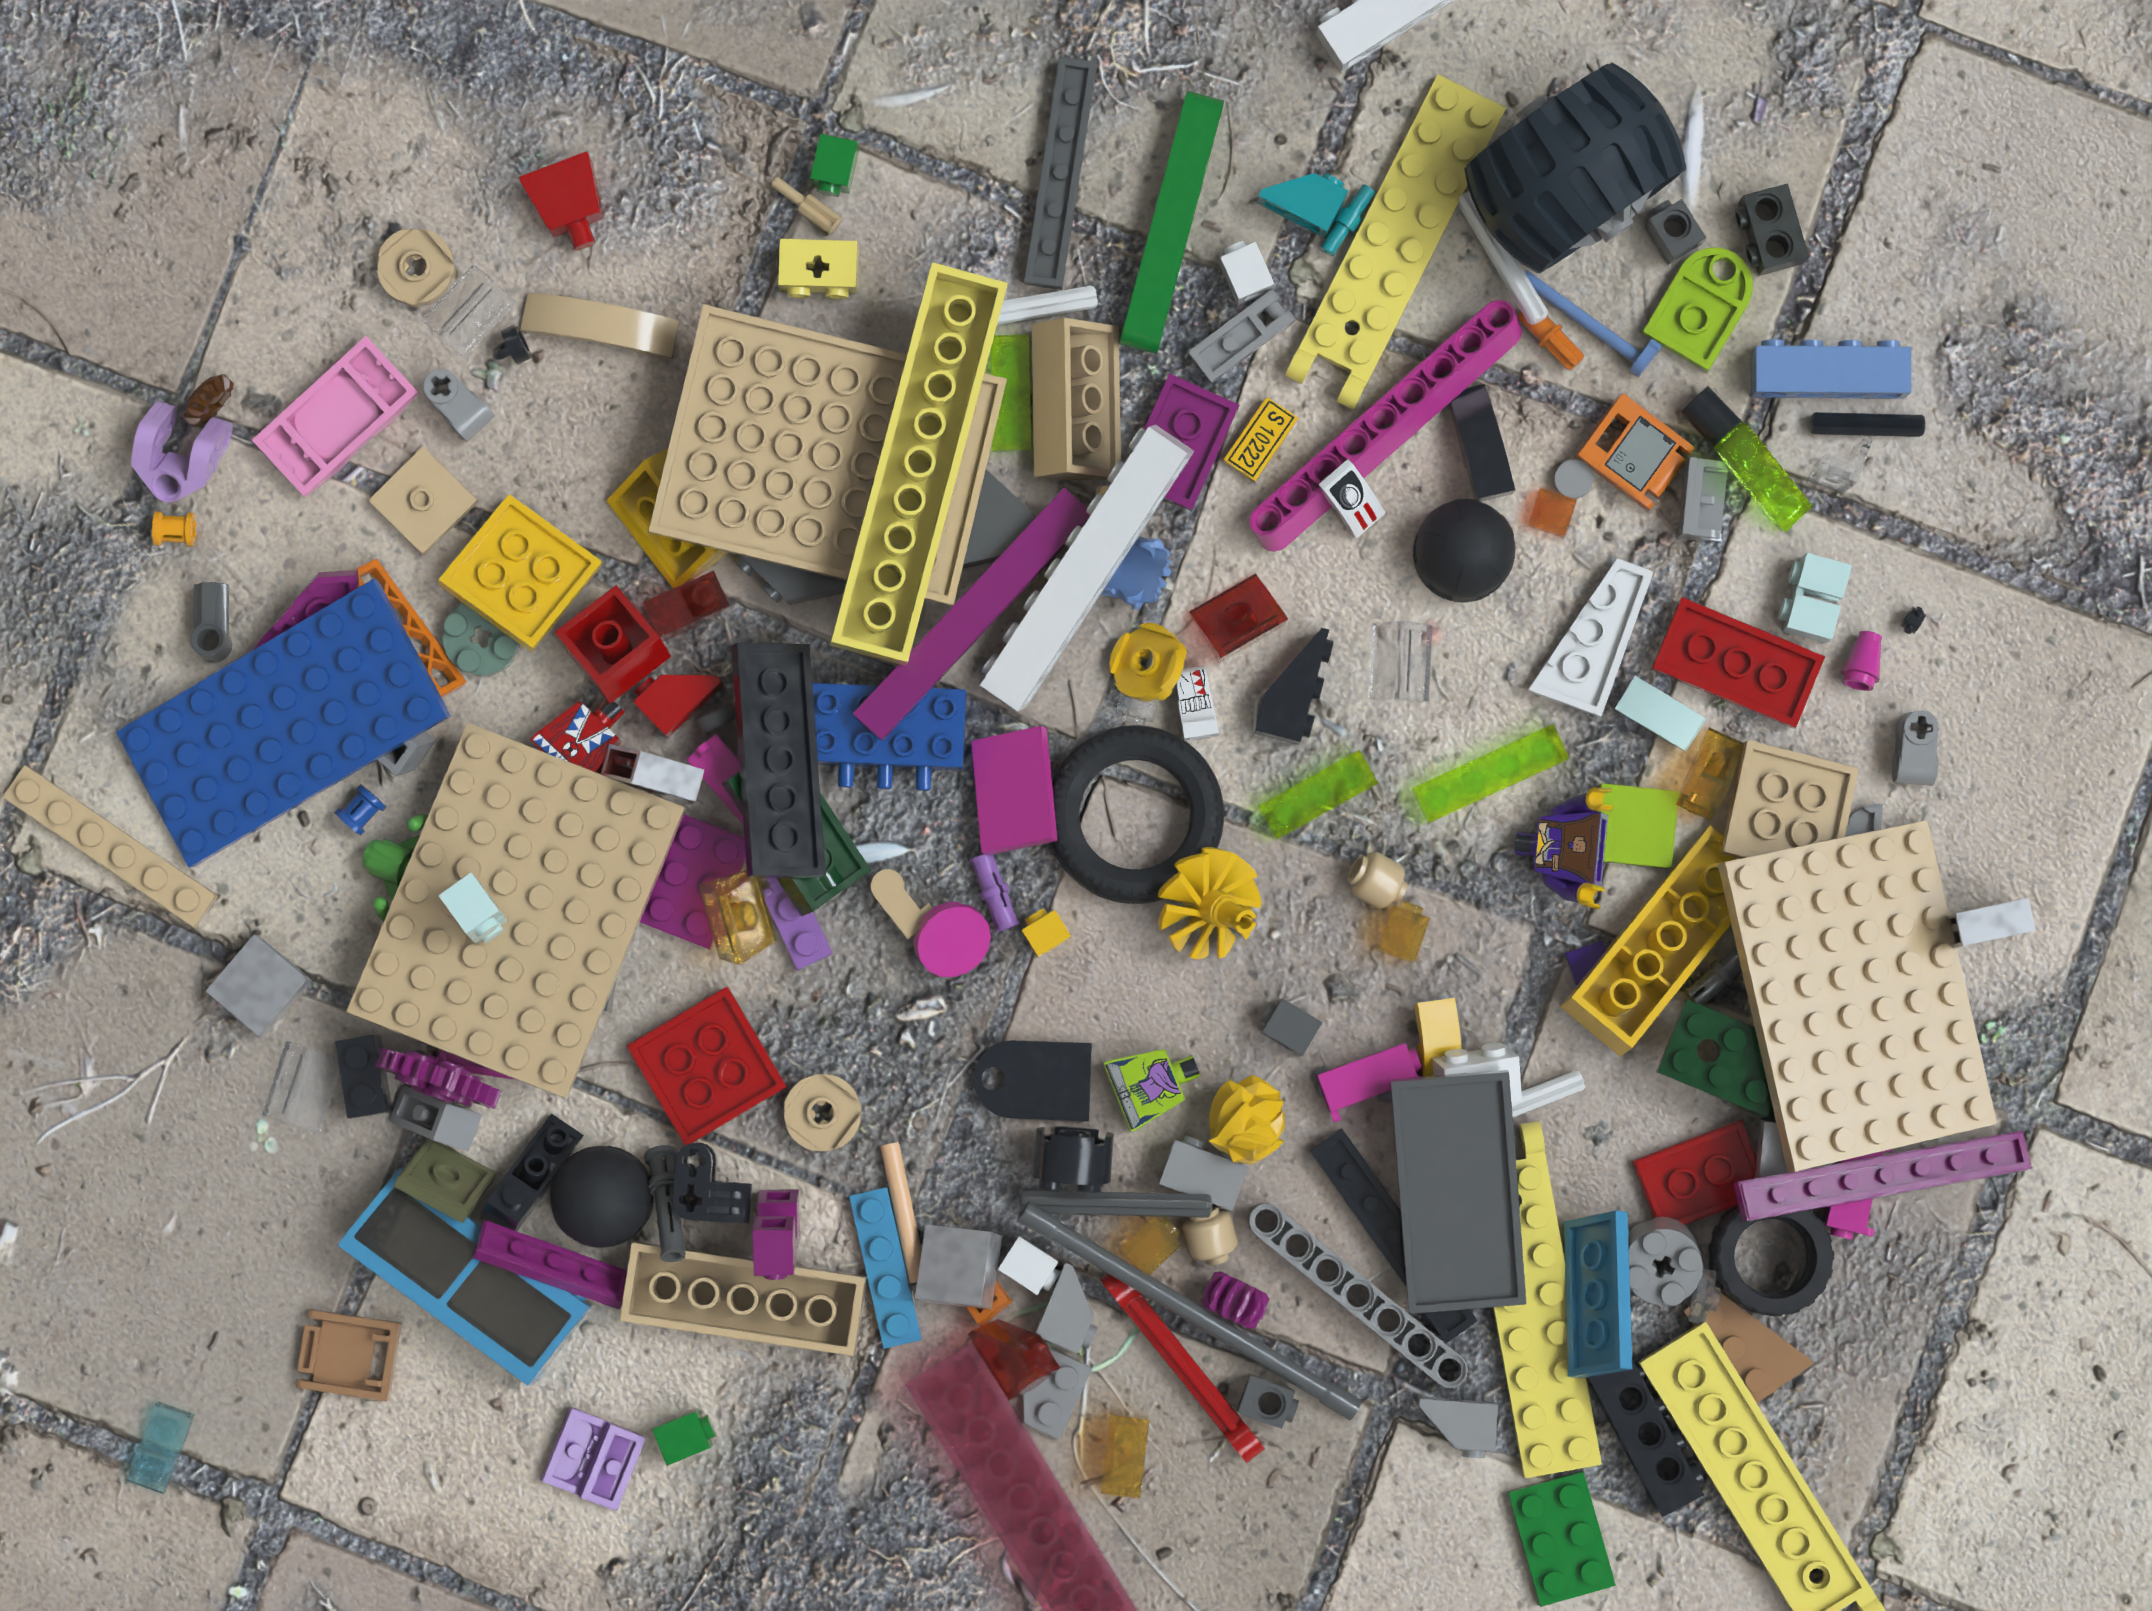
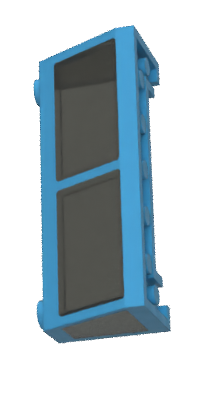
(433, 1264)

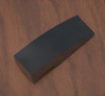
(1481, 444)

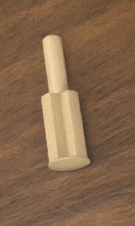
(809, 207)

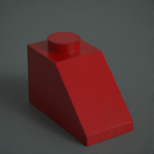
(674, 698)

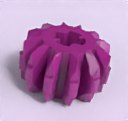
(1235, 1300)

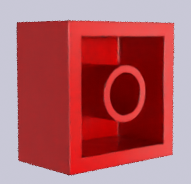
(613, 644)

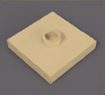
(423, 500)

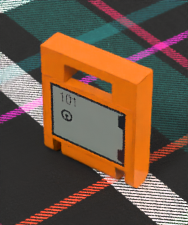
(1640, 457)

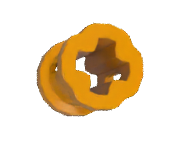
(174, 529)

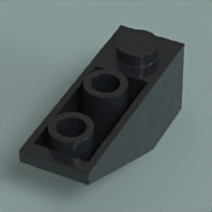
(1288, 699)
(531, 1174)

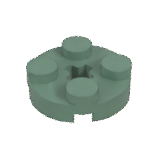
(470, 657)

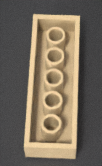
(725, 1299)

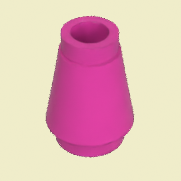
(1863, 663)

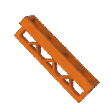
(434, 654)

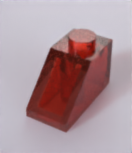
(1014, 1356)

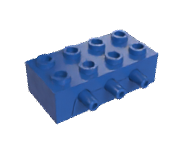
(924, 740)

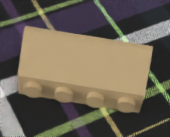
(1075, 399)

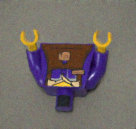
(1570, 847)

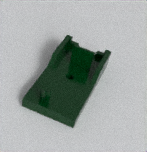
(842, 859)

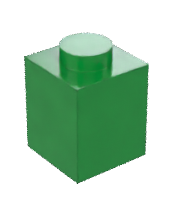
(834, 165)
(684, 1436)

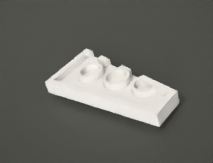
(1591, 651)

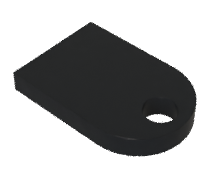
(1040, 1080)

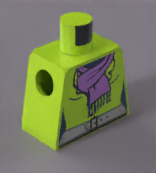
(1149, 1084)

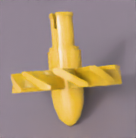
(1215, 892)

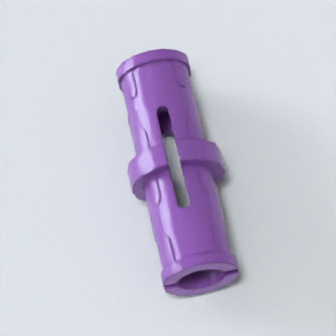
(994, 892)

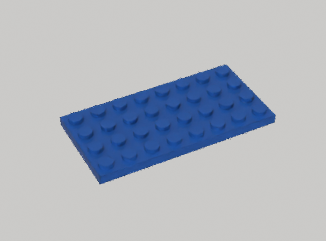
(283, 723)

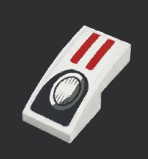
(1352, 498)

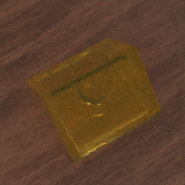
(737, 916)

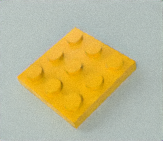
(520, 573)

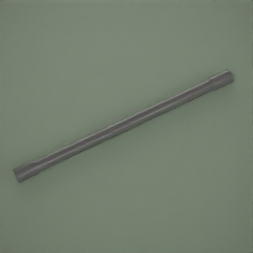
(1051, 1228)

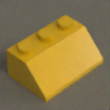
(635, 505)

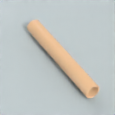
(902, 1208)

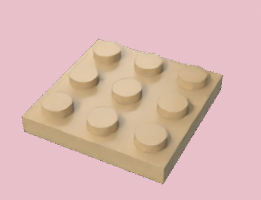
(1786, 801)

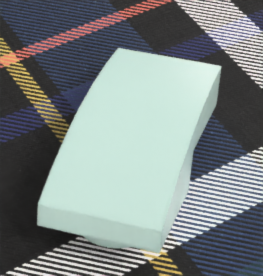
(1660, 713)

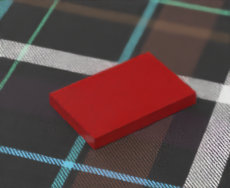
(1697, 1174)

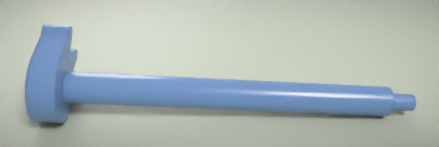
(1640, 359)

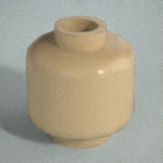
(1377, 880)
(1210, 1237)

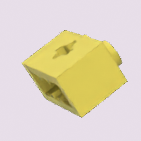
(800, 256)

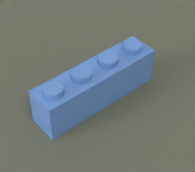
(1831, 370)

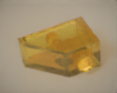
(1710, 774)

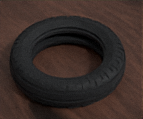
(1120, 745)

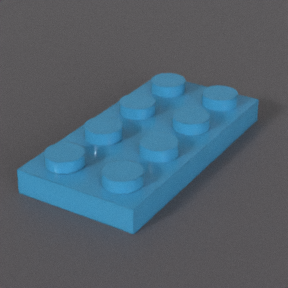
(1598, 1294)

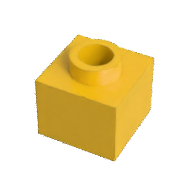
(1045, 931)

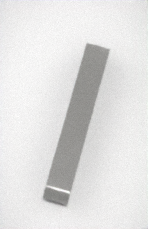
(1370, 1309)

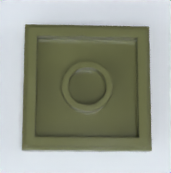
(445, 1179)

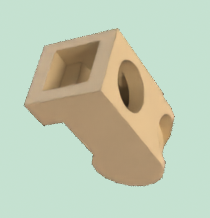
(890, 892)

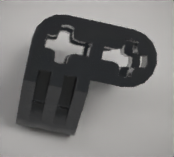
(720, 1199)

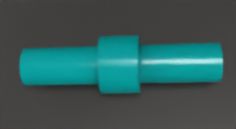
(1347, 220)

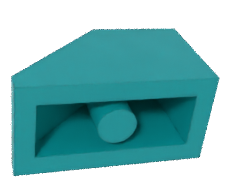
(1306, 201)

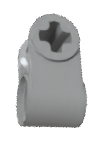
(461, 407)
(1916, 755)

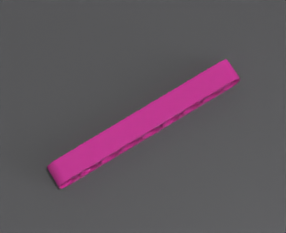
(1394, 409)

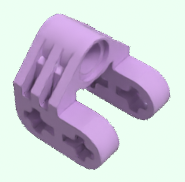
(189, 472)

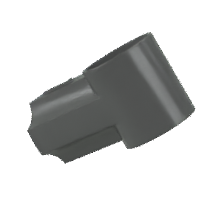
(211, 617)

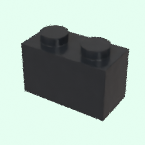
(363, 1083)

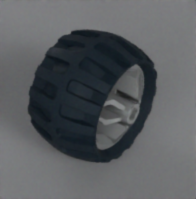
(1575, 167)

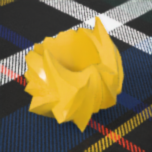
(1247, 1120)

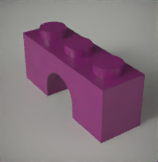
(776, 1233)

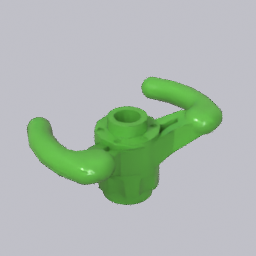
(389, 861)

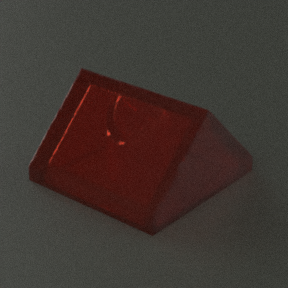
(1238, 618)

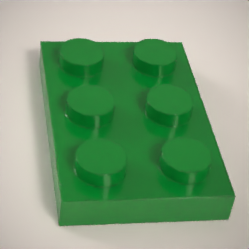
(1561, 1538)

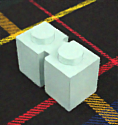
(1817, 578)
(474, 909)

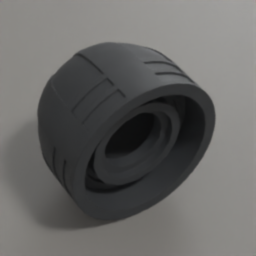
(1464, 550)
(601, 1196)

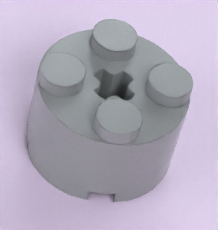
(1672, 1280)

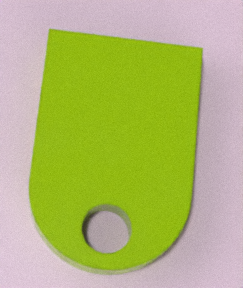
(1700, 308)

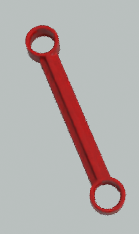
(1185, 1368)

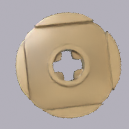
(415, 289)
(800, 1116)

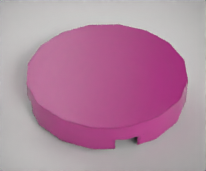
(952, 939)

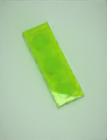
(1011, 362)
(1763, 476)
(1317, 794)

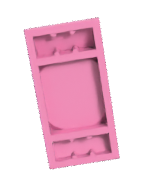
(336, 417)

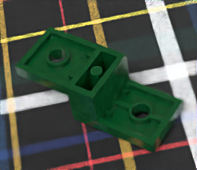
(1737, 1071)

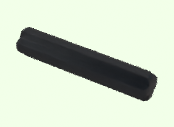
(1867, 424)

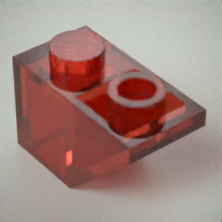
(686, 606)

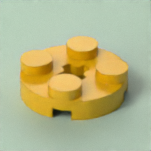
(1162, 674)

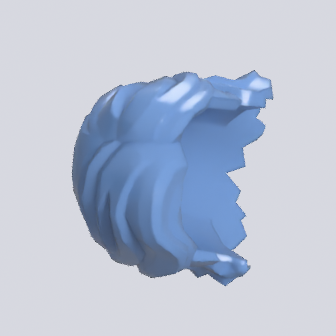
(1140, 573)

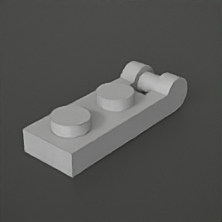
(1240, 337)

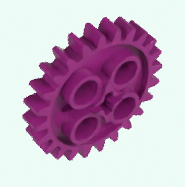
(438, 1078)

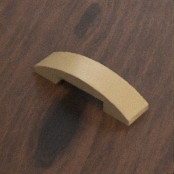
(600, 324)

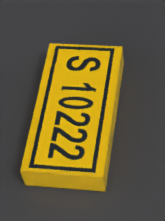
(1260, 439)

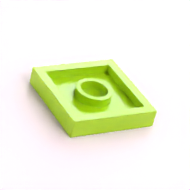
(1640, 826)

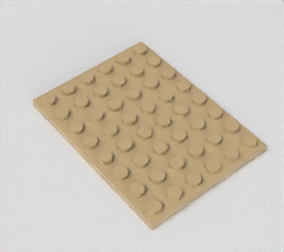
(786, 443)
(570, 872)
(1857, 995)

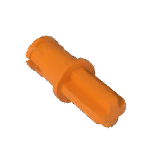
(1555, 341)

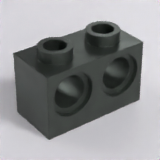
(1782, 228)

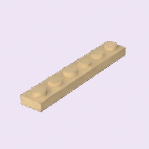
(110, 846)

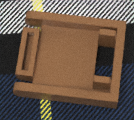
(343, 1354)

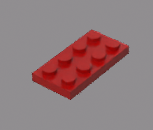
(1738, 663)

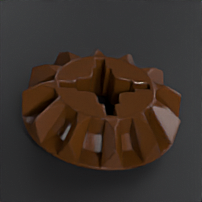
(207, 400)

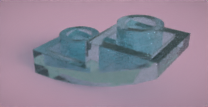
(160, 1447)

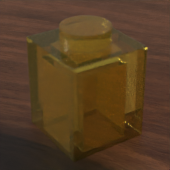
(1403, 932)
(1152, 1244)

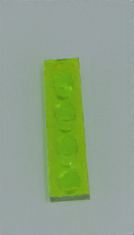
(1490, 773)

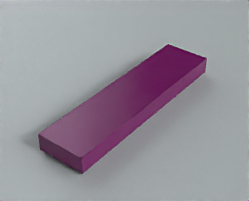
(550, 1264)

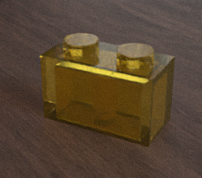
(1125, 1455)

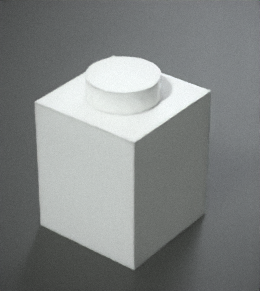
(1245, 272)
(1030, 1266)

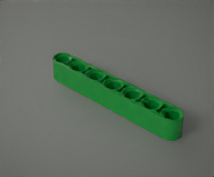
(1172, 222)

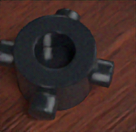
(1913, 620)

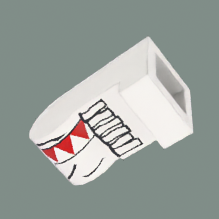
(1196, 705)

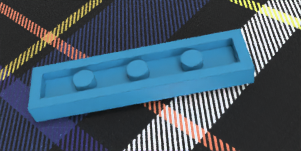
(885, 1267)

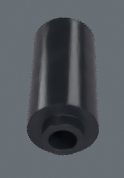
(1710, 416)

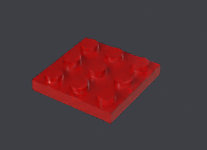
(707, 1066)

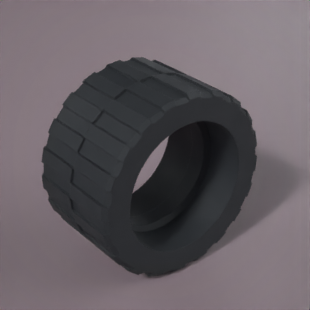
(1790, 1301)

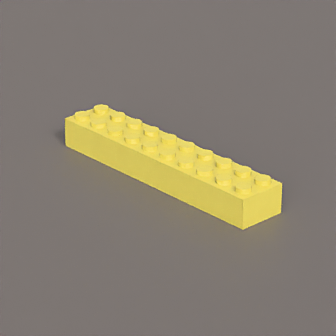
(918, 464)

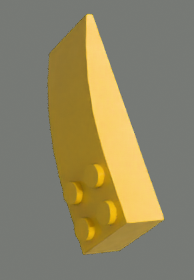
(1655, 949)

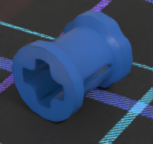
(360, 809)

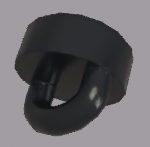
(513, 345)

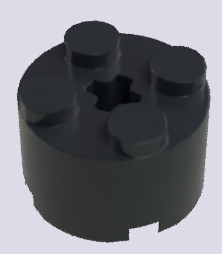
(1073, 1157)

